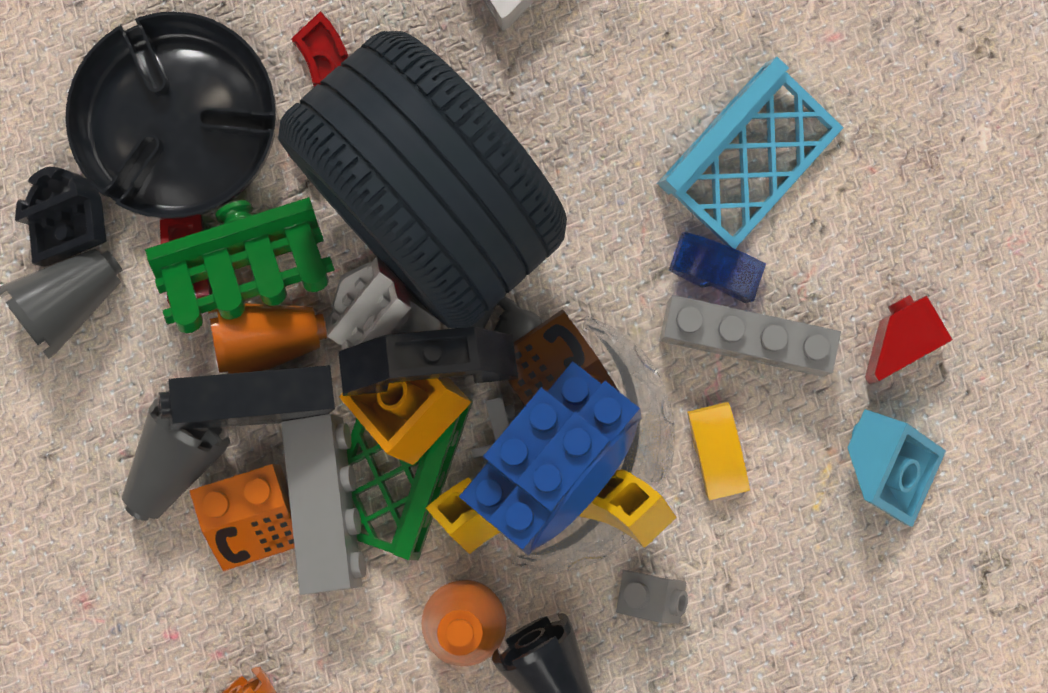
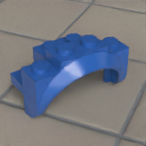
(553, 458)

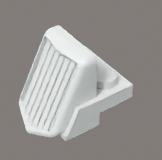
(374, 304)

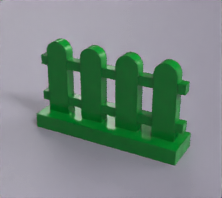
(234, 245)

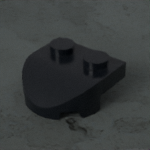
(61, 215)

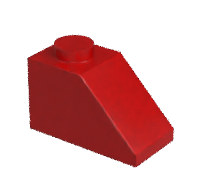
(905, 337)

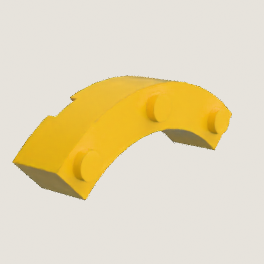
(622, 503)

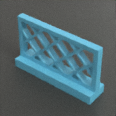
(726, 127)

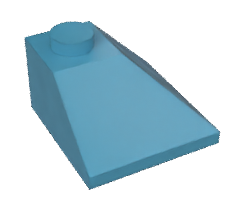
(893, 464)

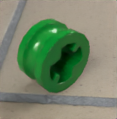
(234, 211)

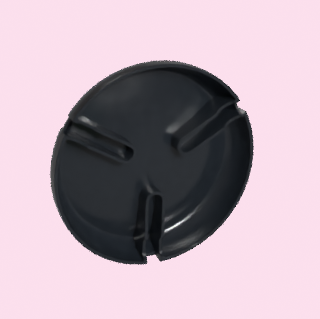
(171, 115)

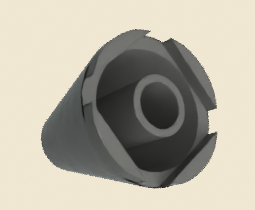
(62, 296)
(168, 464)

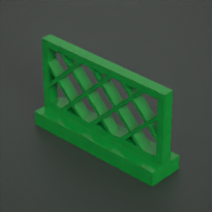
(425, 488)

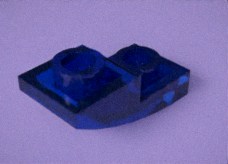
(717, 265)

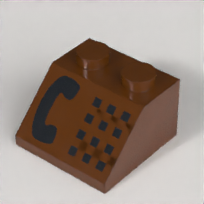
(548, 352)

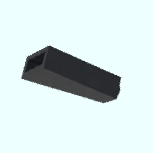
(247, 398)

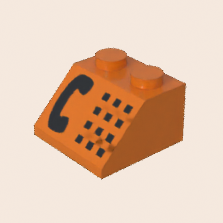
(246, 516)

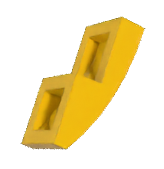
(718, 451)

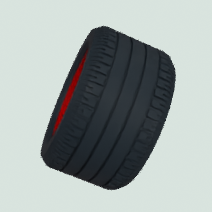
(425, 176)

